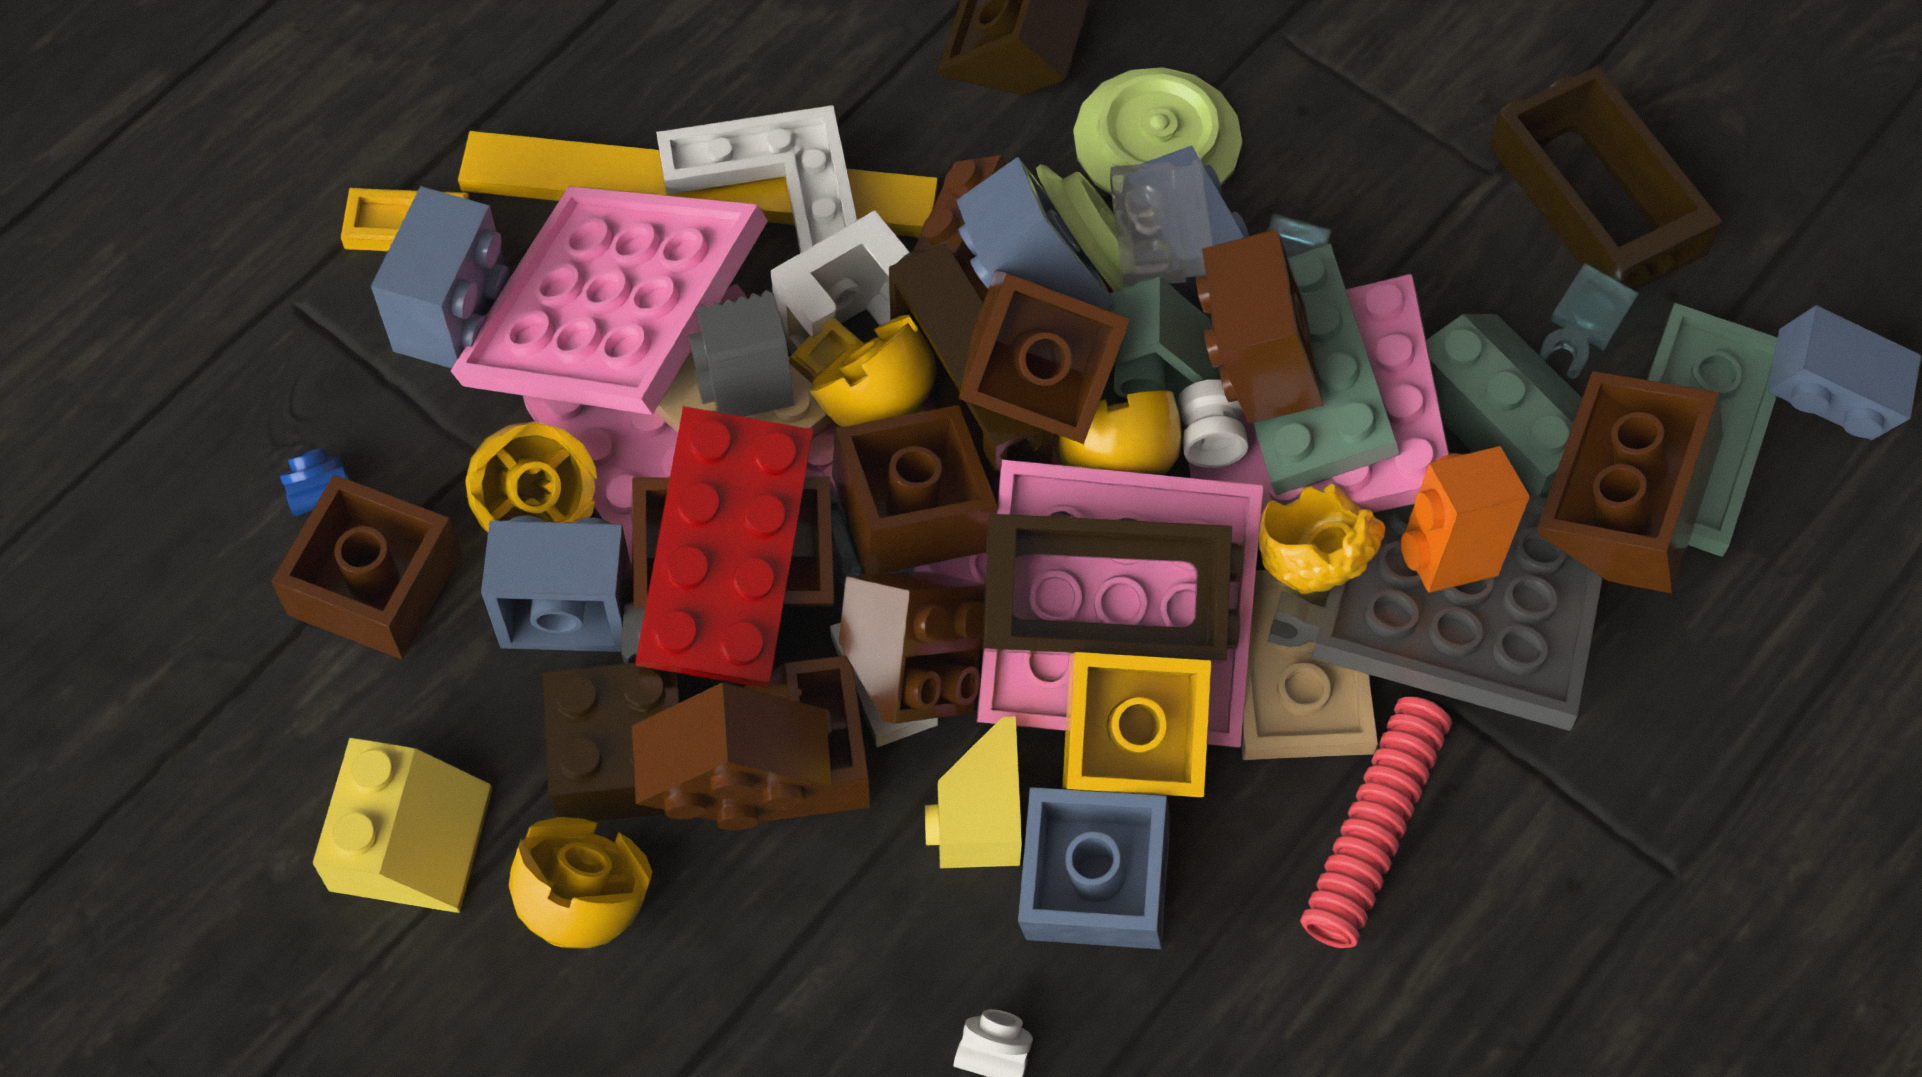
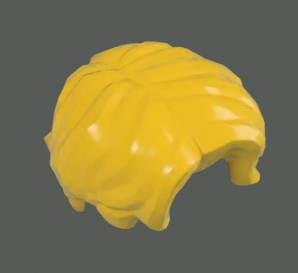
(1318, 539)

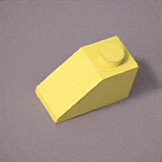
(980, 804)

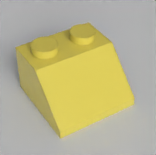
(401, 827)

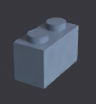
(1844, 373)

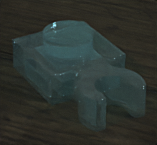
(1588, 313)

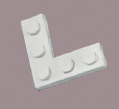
(788, 144)

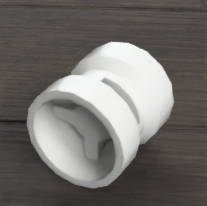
(1213, 430)

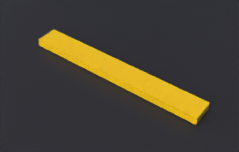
(549, 166)

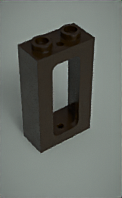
(1635, 159)
(945, 309)
(1200, 545)

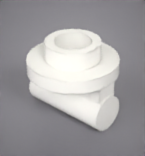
(994, 1045)

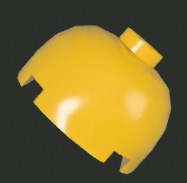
(879, 378)
(1129, 436)
(531, 473)
(576, 883)

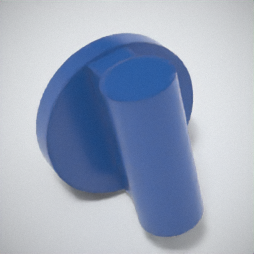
(309, 478)

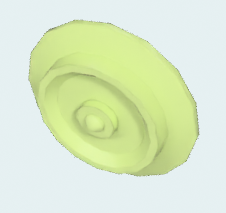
(1153, 115)
(1087, 220)

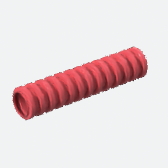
(1376, 822)

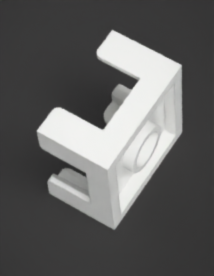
(837, 279)

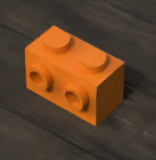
(1464, 519)

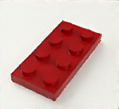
(724, 547)

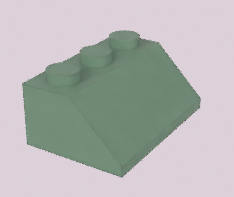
(1502, 395)

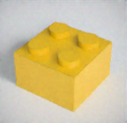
(1136, 724)

